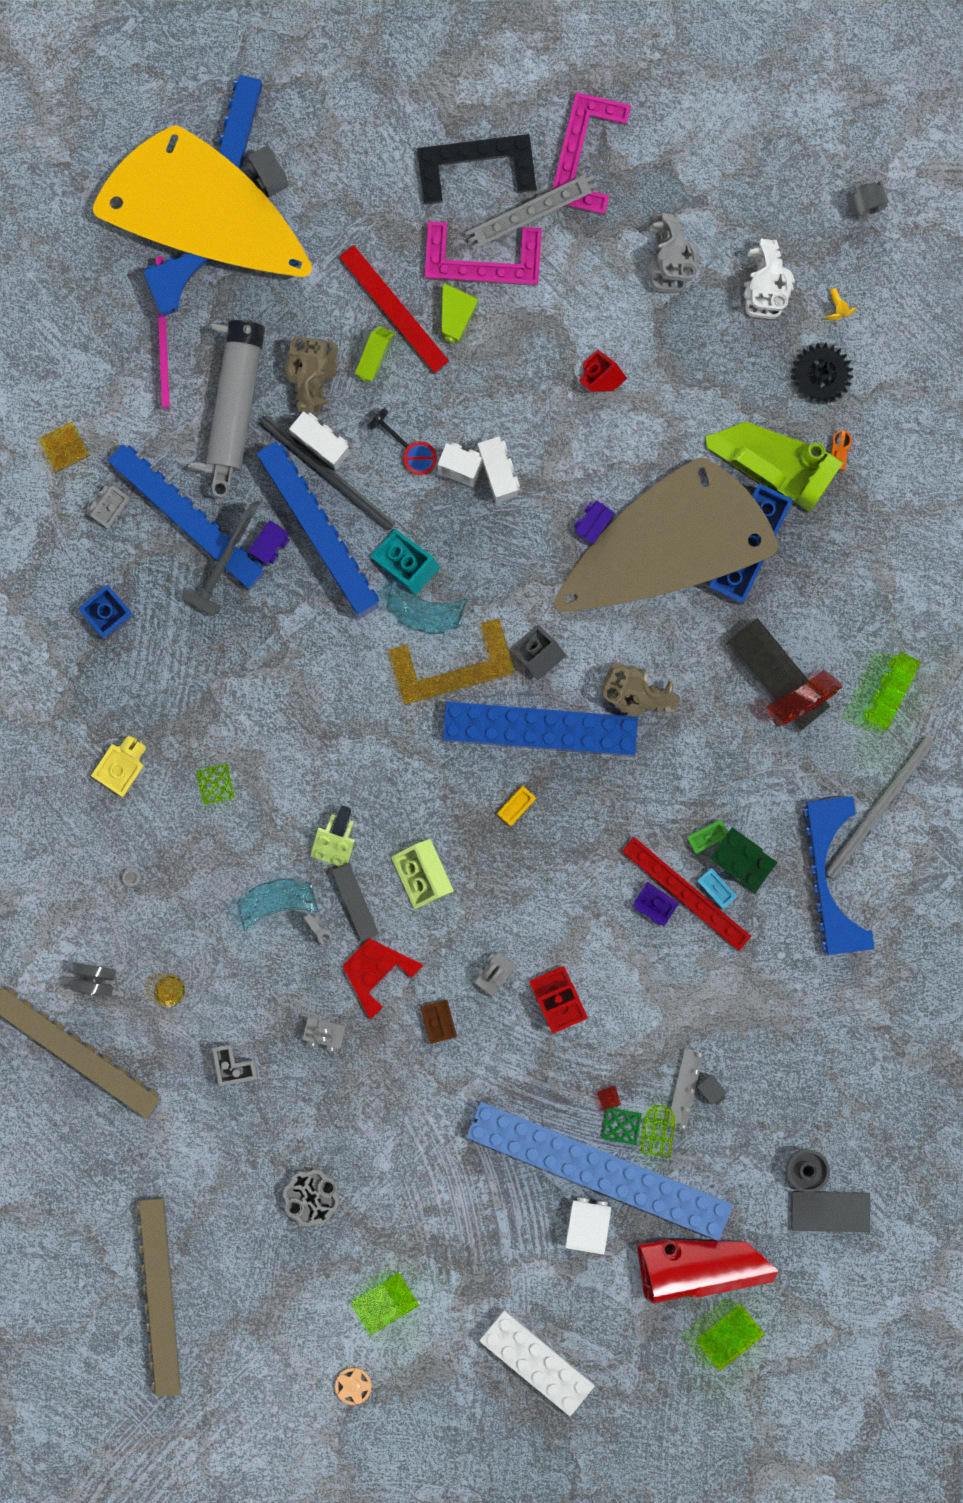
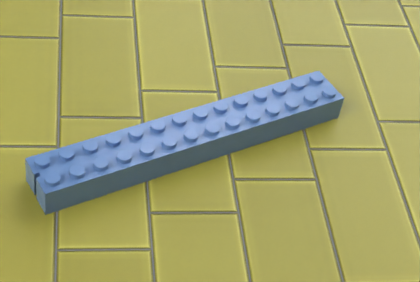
(600, 1171)

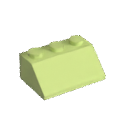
(422, 873)

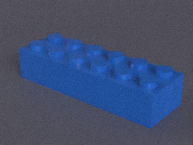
(738, 583)

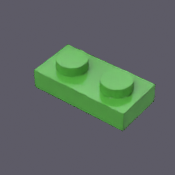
(707, 836)

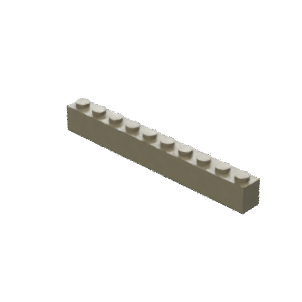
(77, 1054)
(160, 1297)

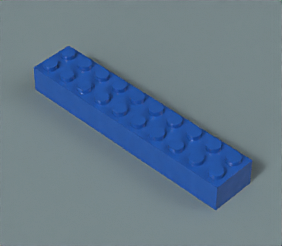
(318, 530)
(540, 729)

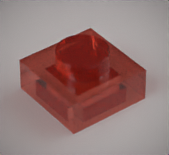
(609, 1098)

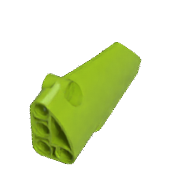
(777, 461)

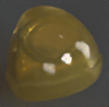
(169, 990)

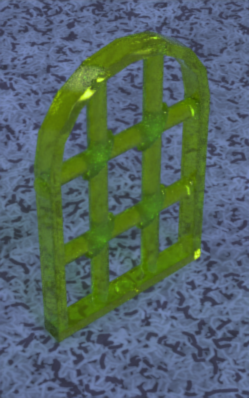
(661, 1138)

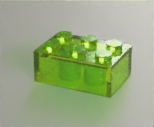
(729, 1336)

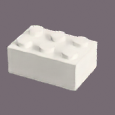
(320, 440)
(460, 464)
(498, 469)

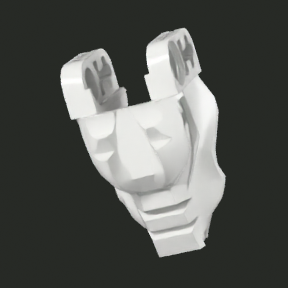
(761, 290)

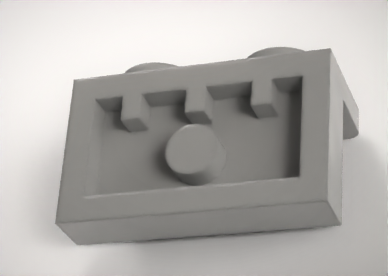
(107, 504)

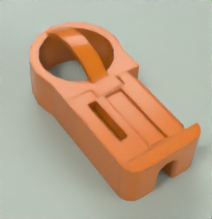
(839, 451)

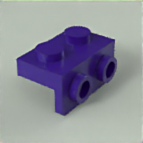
(655, 904)

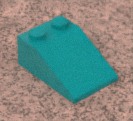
(405, 561)

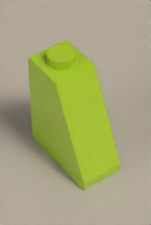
(456, 313)
(374, 353)

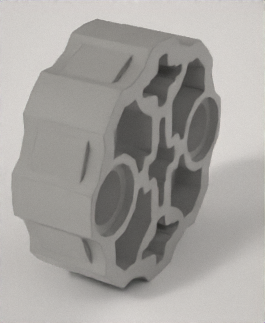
(319, 1179)

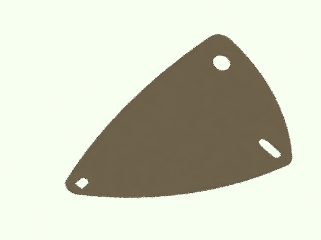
(671, 540)

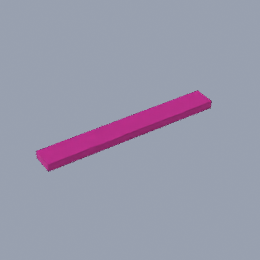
(163, 354)

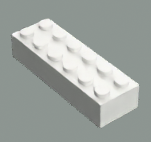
(537, 1362)

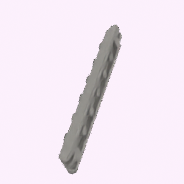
(531, 211)

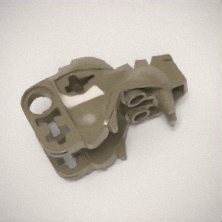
(309, 370)
(635, 683)

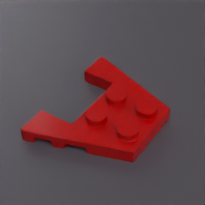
(370, 966)

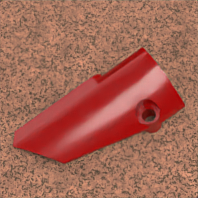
(700, 1268)

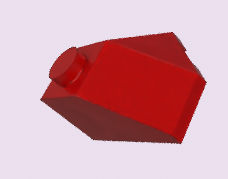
(601, 373)

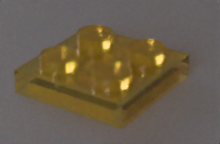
(64, 447)

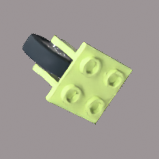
(332, 846)

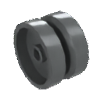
(92, 980)
(815, 1179)

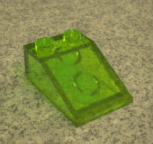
(385, 1303)

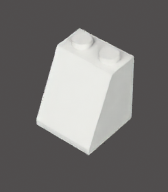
(588, 1226)

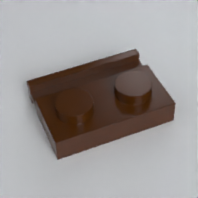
(438, 1021)

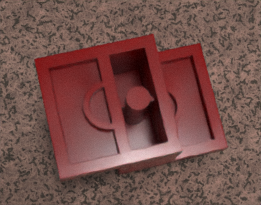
(558, 999)

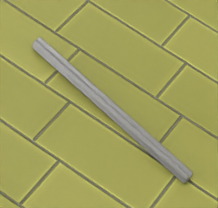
(879, 808)

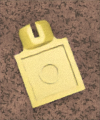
(120, 766)

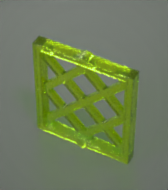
(212, 769)

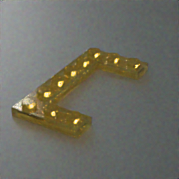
(496, 668)

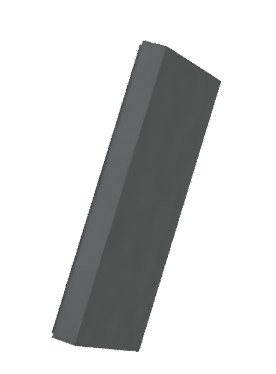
(831, 1212)

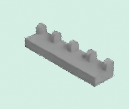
(685, 1088)

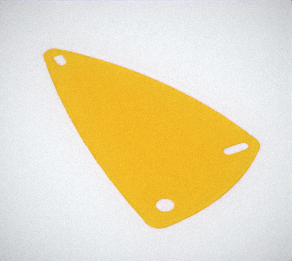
(199, 206)

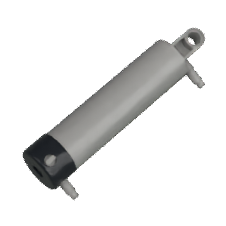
(233, 402)

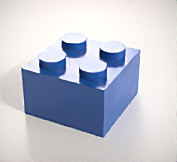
(106, 612)

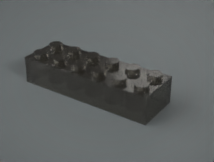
(771, 667)

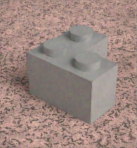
(229, 1071)

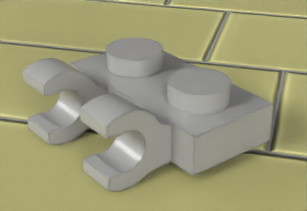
(315, 924)

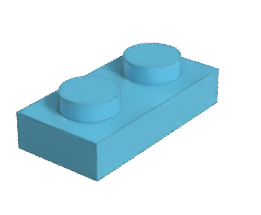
(717, 888)

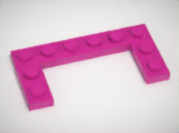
(584, 108)
(440, 269)

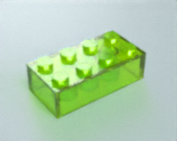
(890, 695)

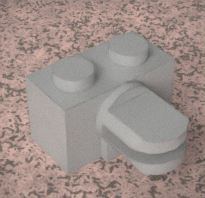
(494, 974)
(324, 1033)

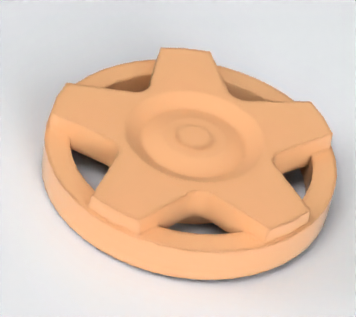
(353, 1386)

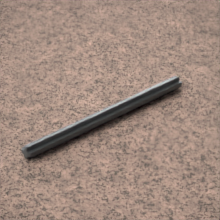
(326, 472)

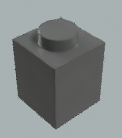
(712, 1090)

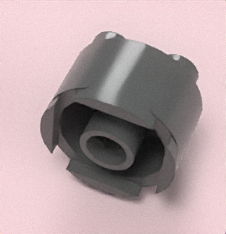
(867, 199)

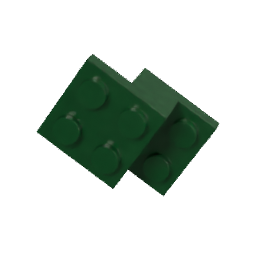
(743, 860)

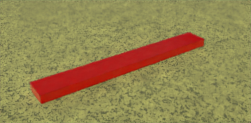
(394, 309)
(686, 894)

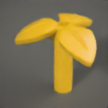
(842, 307)

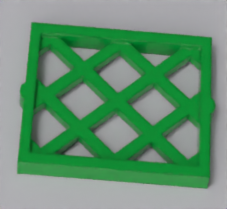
(637, 1128)

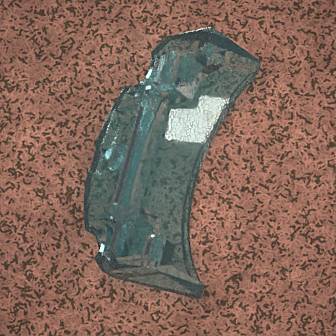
(424, 615)
(274, 898)

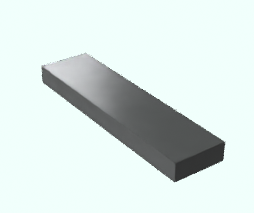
(355, 902)

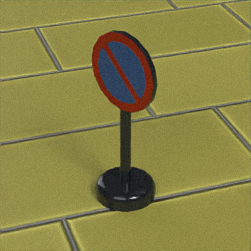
(418, 457)

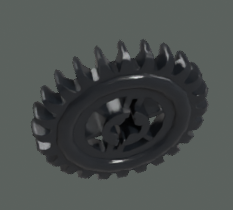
(830, 357)

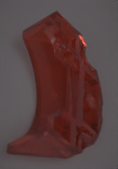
(804, 698)

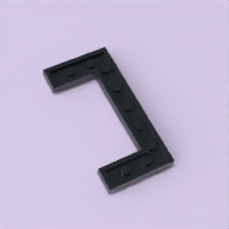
(512, 146)

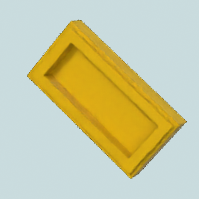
(516, 806)

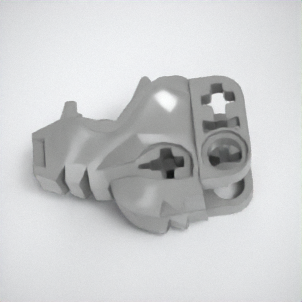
(675, 258)

